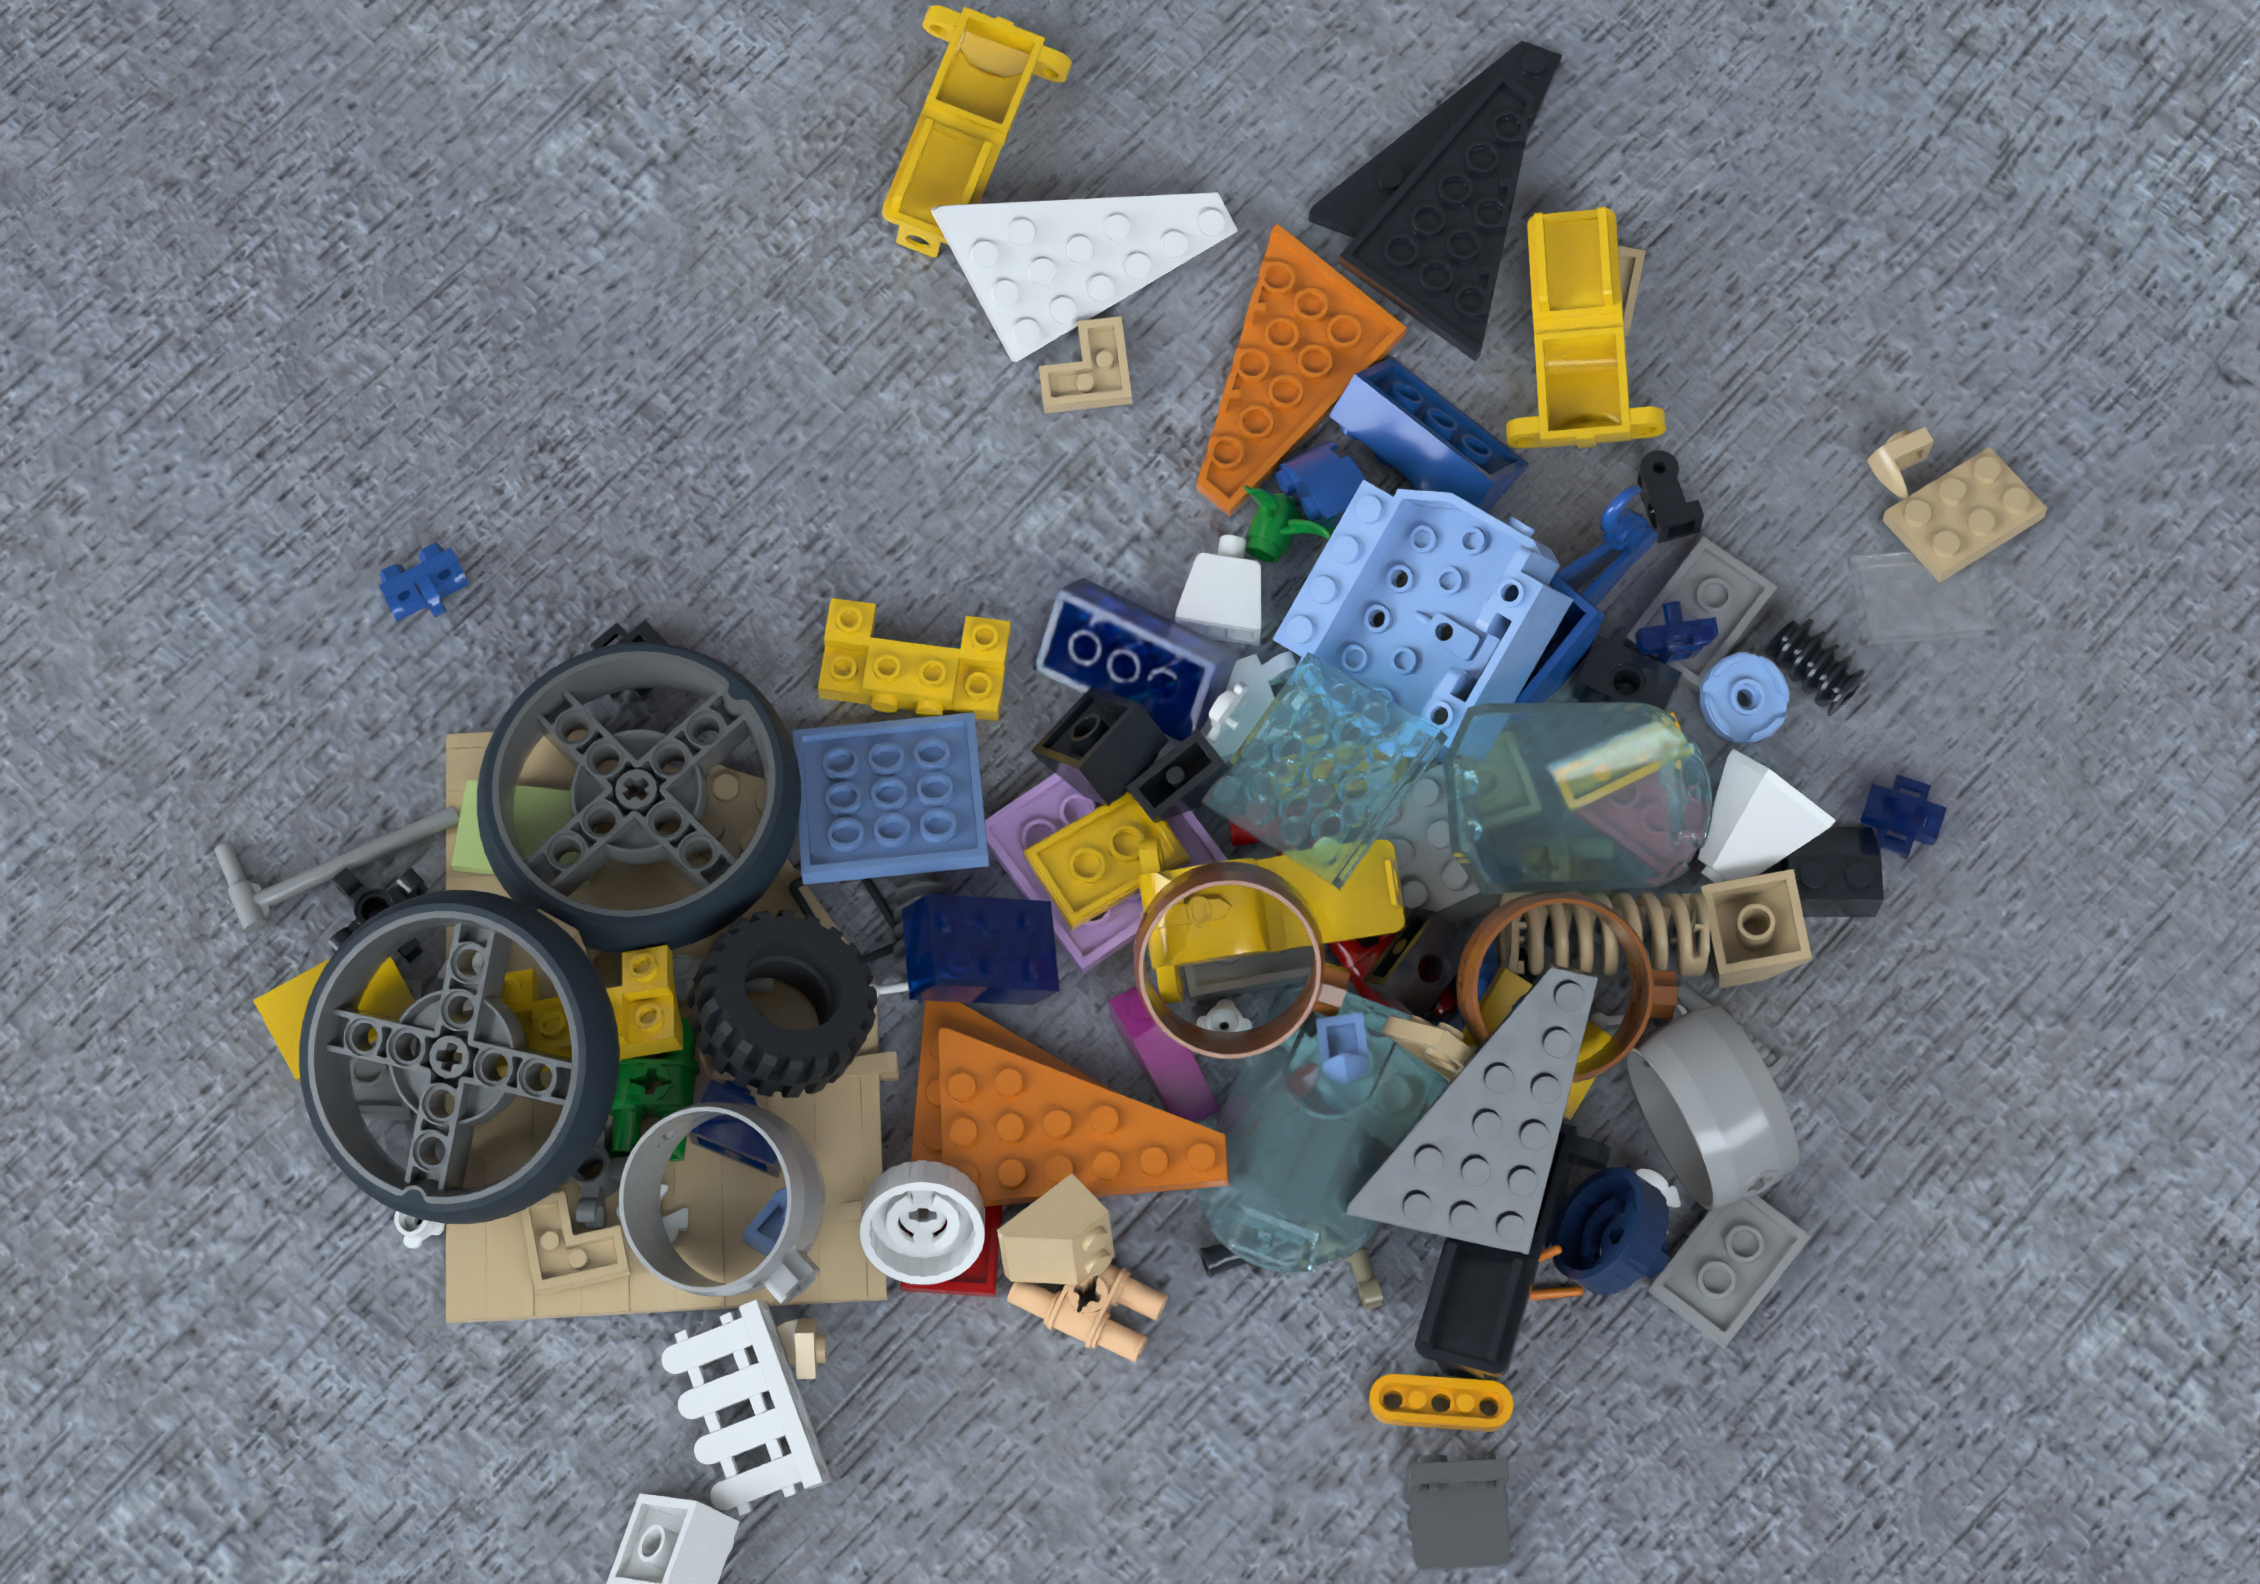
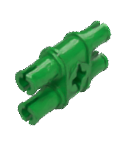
(632, 1103)

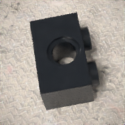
(1615, 663)
(1396, 971)

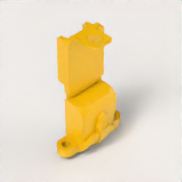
(965, 117)
(1579, 337)
(1247, 922)

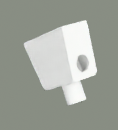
(1223, 595)

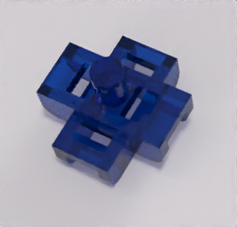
(1665, 639)
(1903, 815)

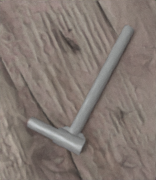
(254, 903)

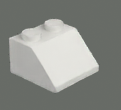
(673, 1543)

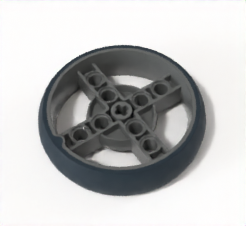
(555, 710)
(338, 1029)

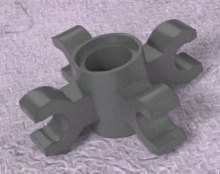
(591, 1205)

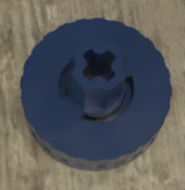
(1629, 1243)

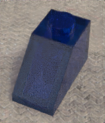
(732, 1136)

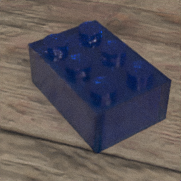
(980, 950)

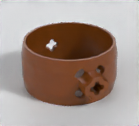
(1651, 992)
(1321, 993)

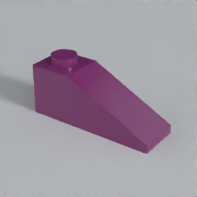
(1163, 1061)

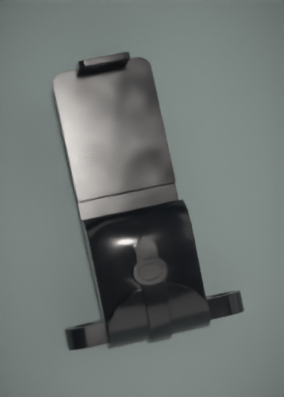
(1485, 1290)

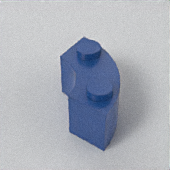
(1321, 483)

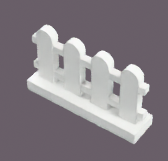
(766, 1427)

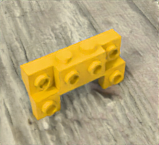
(909, 674)
(642, 1007)

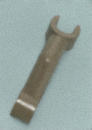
(1367, 1283)

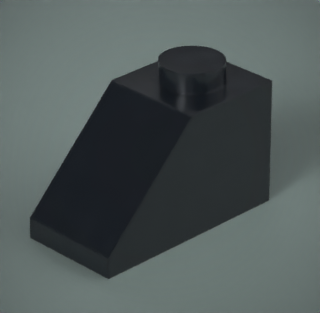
(1178, 779)

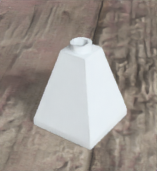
(1756, 821)

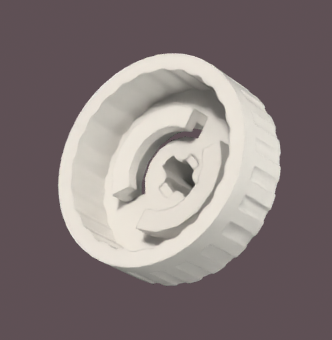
(923, 1198)

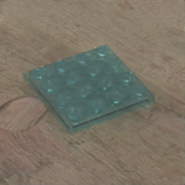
(1324, 770)

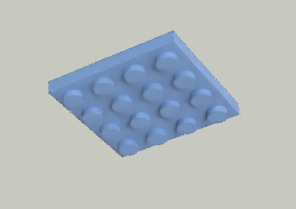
(890, 798)

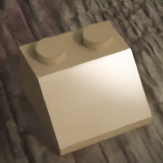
(1756, 927)
(1058, 1237)

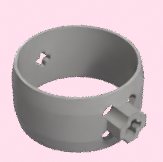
(1712, 1106)
(787, 1267)

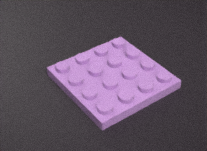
(1047, 810)

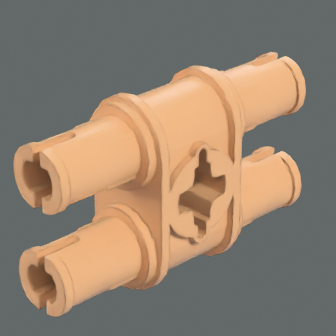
(1093, 1322)

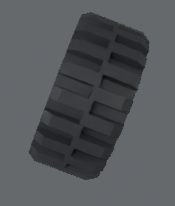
(808, 959)

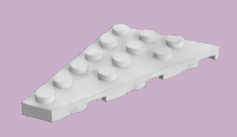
(1070, 259)

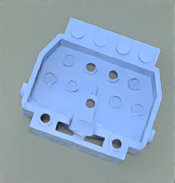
(1461, 573)

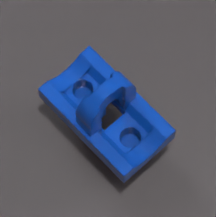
(435, 576)

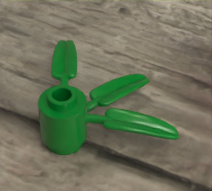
(1275, 526)

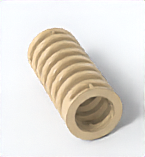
(1683, 908)

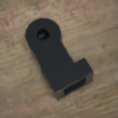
(1664, 498)

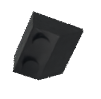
(1101, 745)
(1838, 873)

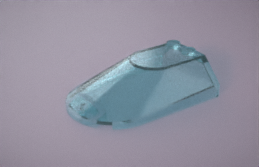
(1574, 797)
(1311, 1142)

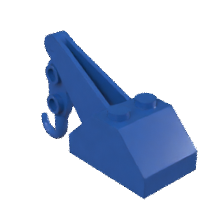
(1625, 541)

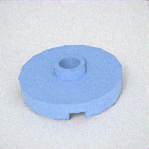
(1765, 695)

